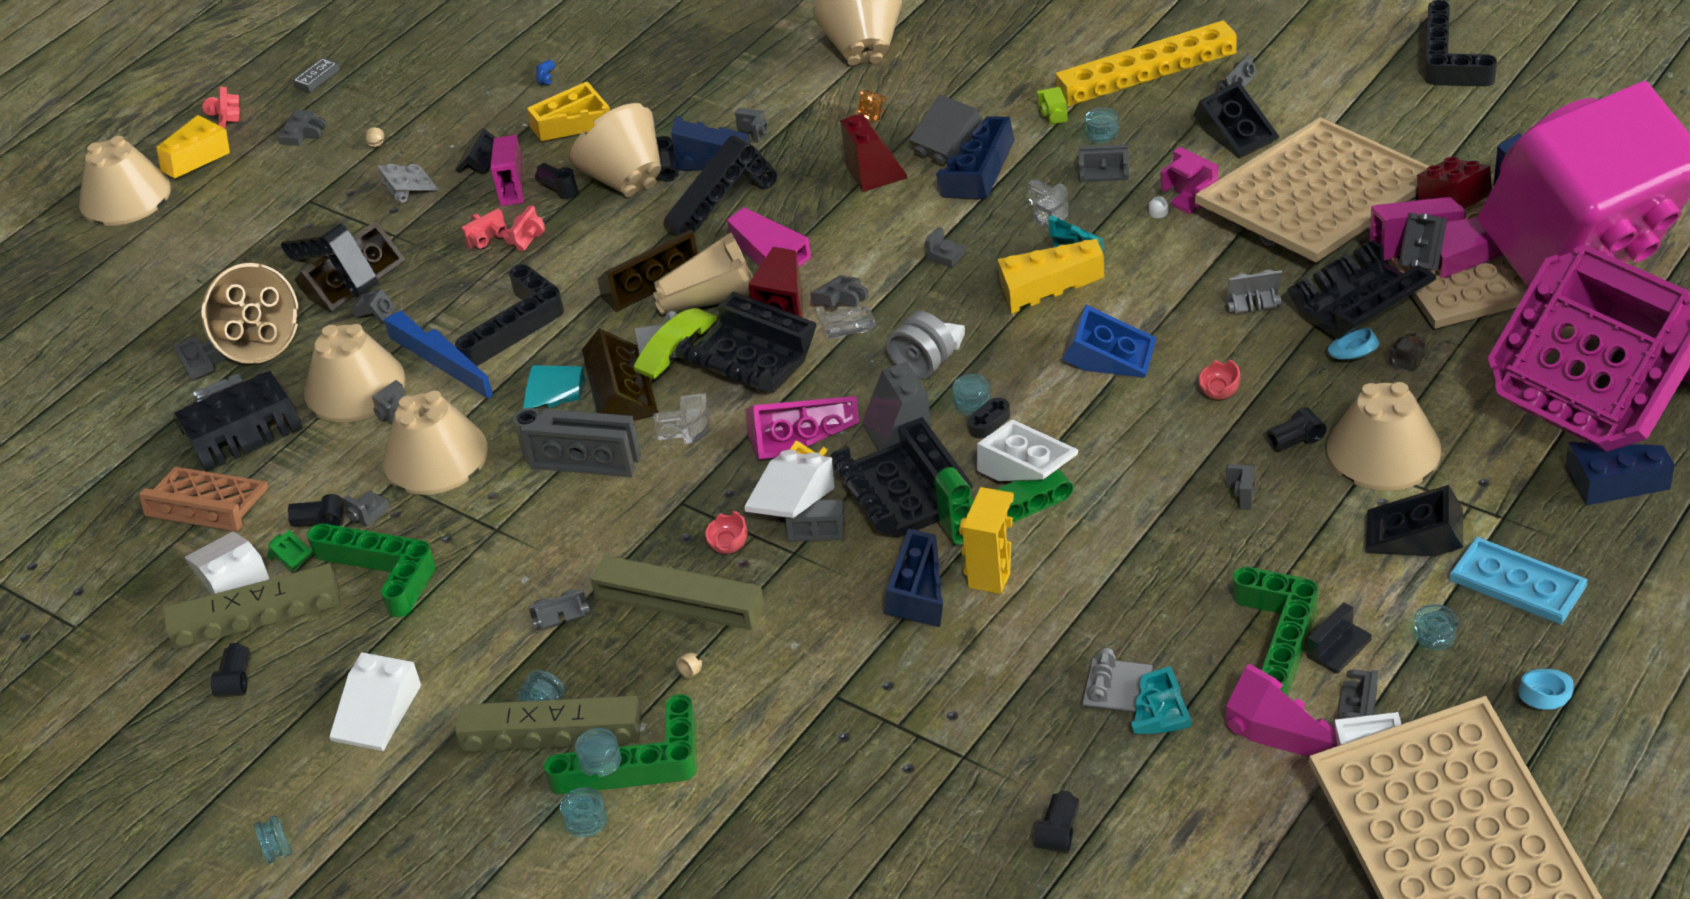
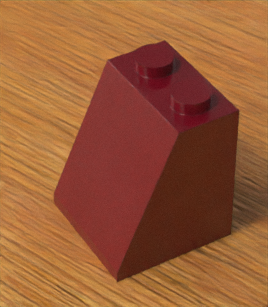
(868, 155)
(779, 281)

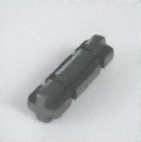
(217, 387)

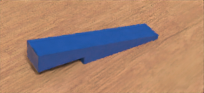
(437, 351)

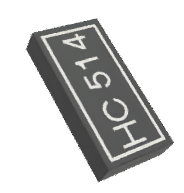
(316, 74)

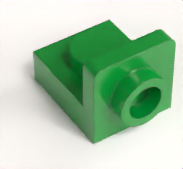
(288, 550)

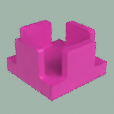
(1189, 176)

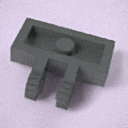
(300, 126)
(842, 289)
(197, 357)

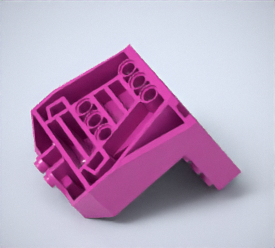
(1621, 310)

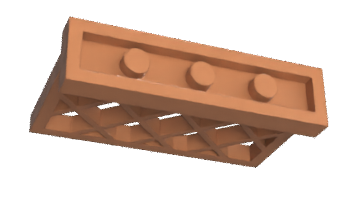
(202, 509)

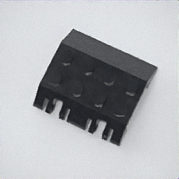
(1355, 296)
(752, 343)
(237, 414)
(898, 481)

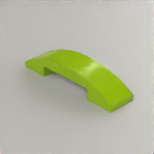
(656, 353)

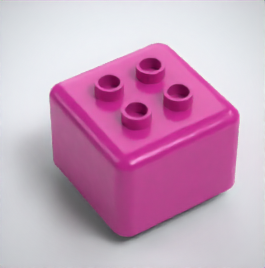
(1591, 177)

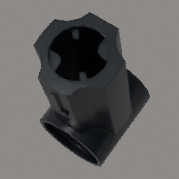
(667, 159)
(558, 179)
(1301, 427)
(326, 511)
(231, 677)
(1056, 830)

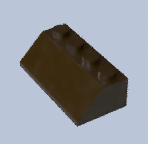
(636, 277)
(324, 285)
(613, 380)

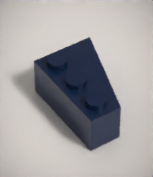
(698, 144)
(1619, 472)
(915, 581)

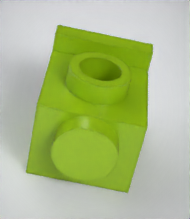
(1052, 105)

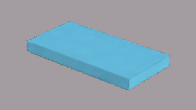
(1518, 580)

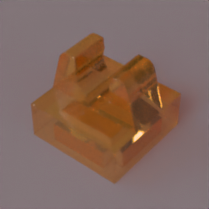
(871, 105)

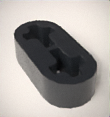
(991, 419)

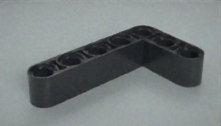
(1448, 68)
(715, 180)
(340, 248)
(538, 307)

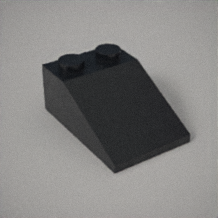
(1235, 120)
(1417, 524)

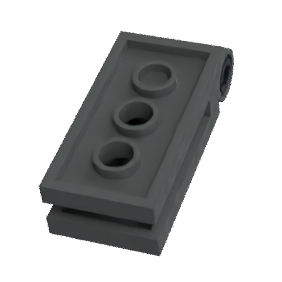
(578, 441)

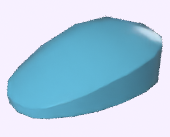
(1354, 345)
(1545, 688)

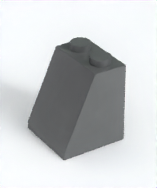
(944, 129)
(895, 402)

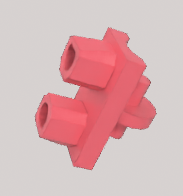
(225, 108)
(484, 228)
(525, 229)

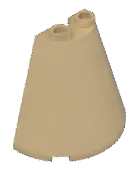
(705, 278)

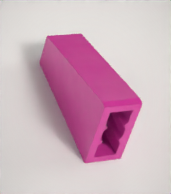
(507, 170)
(1390, 220)
(759, 234)
(1465, 246)

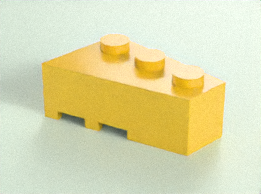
(567, 113)
(192, 147)
(985, 541)

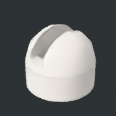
(1158, 207)

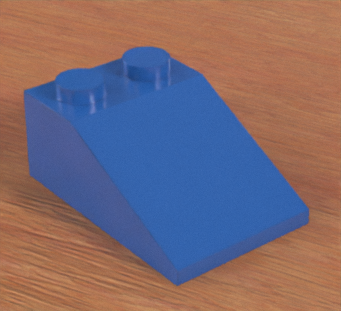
(1108, 345)

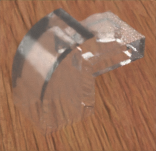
(1048, 201)
(690, 422)

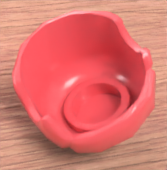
(1220, 380)
(727, 533)

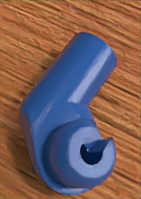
(542, 74)

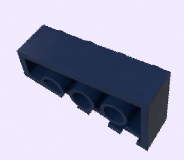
(979, 161)

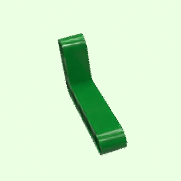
(1030, 497)
(406, 559)
(1295, 601)
(640, 764)

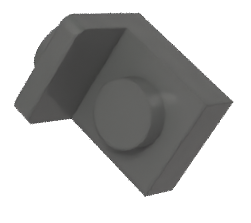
(751, 122)
(943, 250)
(373, 303)
(387, 401)
(1243, 480)
(366, 508)

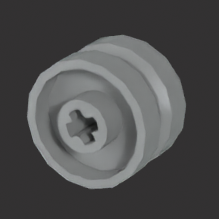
(921, 342)

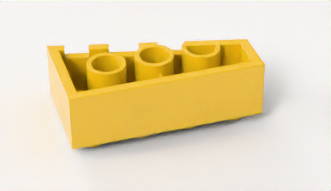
(1049, 271)

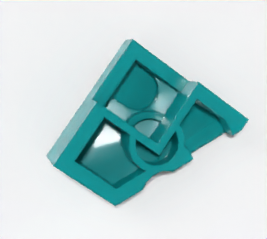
(1066, 233)
(553, 385)
(1160, 704)

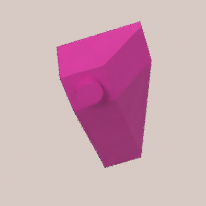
(778, 425)
(1273, 719)

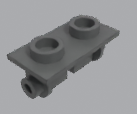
(1243, 72)
(546, 611)

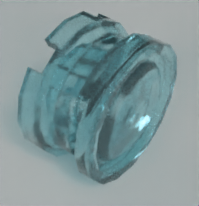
(1101, 125)
(970, 393)
(1435, 627)
(541, 686)
(598, 752)
(583, 812)
(272, 839)

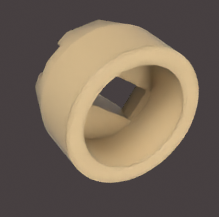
(374, 137)
(689, 665)

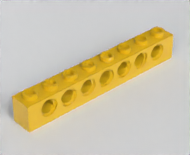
(1146, 62)

